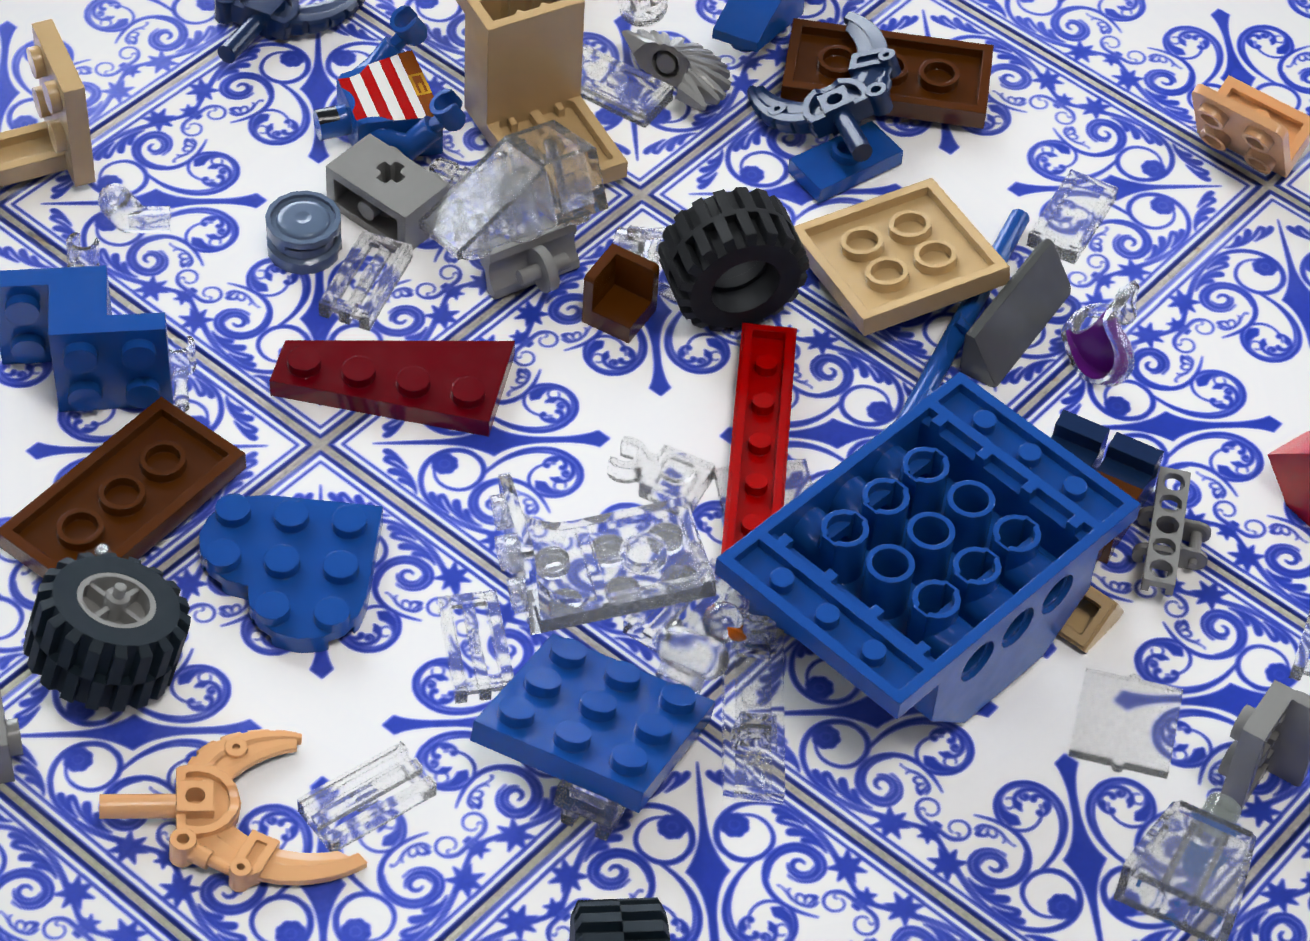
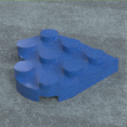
(296, 563)

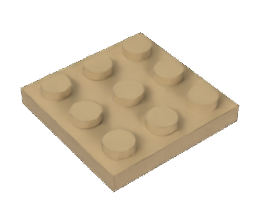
(900, 256)

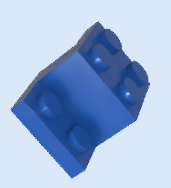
(94, 355)

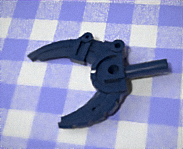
(277, 20)
(846, 100)

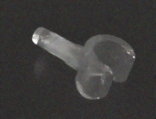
(82, 256)
(182, 365)

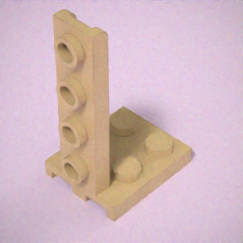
(64, 136)

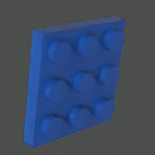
(593, 721)

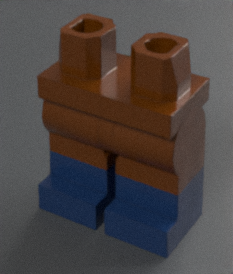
(1127, 463)

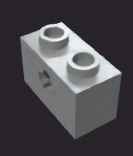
(383, 190)

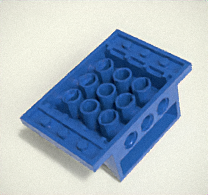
(934, 554)

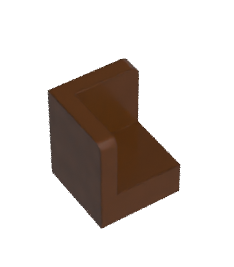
(620, 293)

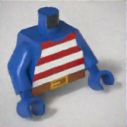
(392, 97)

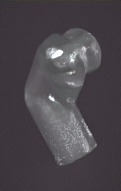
(129, 214)

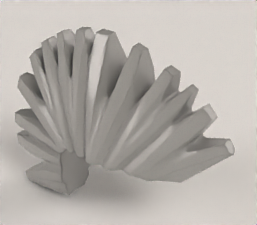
(687, 66)

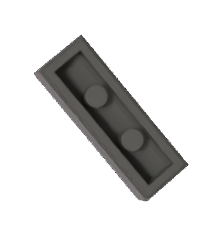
(1015, 316)

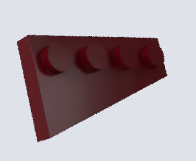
(410, 381)

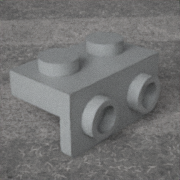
(1270, 740)

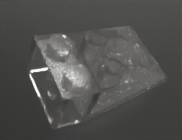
(518, 191)

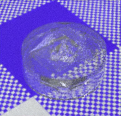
(642, 12)

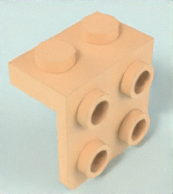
(1252, 125)

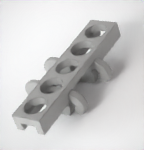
(1170, 528)

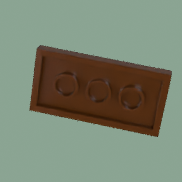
(937, 79)
(125, 491)

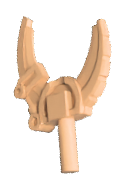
(209, 809)

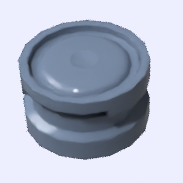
(303, 232)

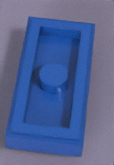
(832, 169)

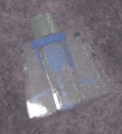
(1191, 868)

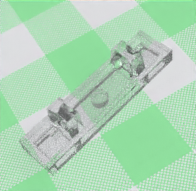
(753, 713)

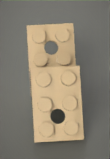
(528, 71)

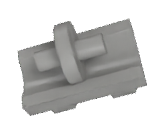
(531, 263)

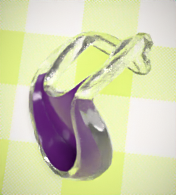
(1103, 350)

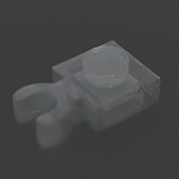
(661, 475)

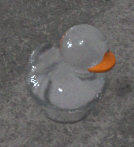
(694, 657)

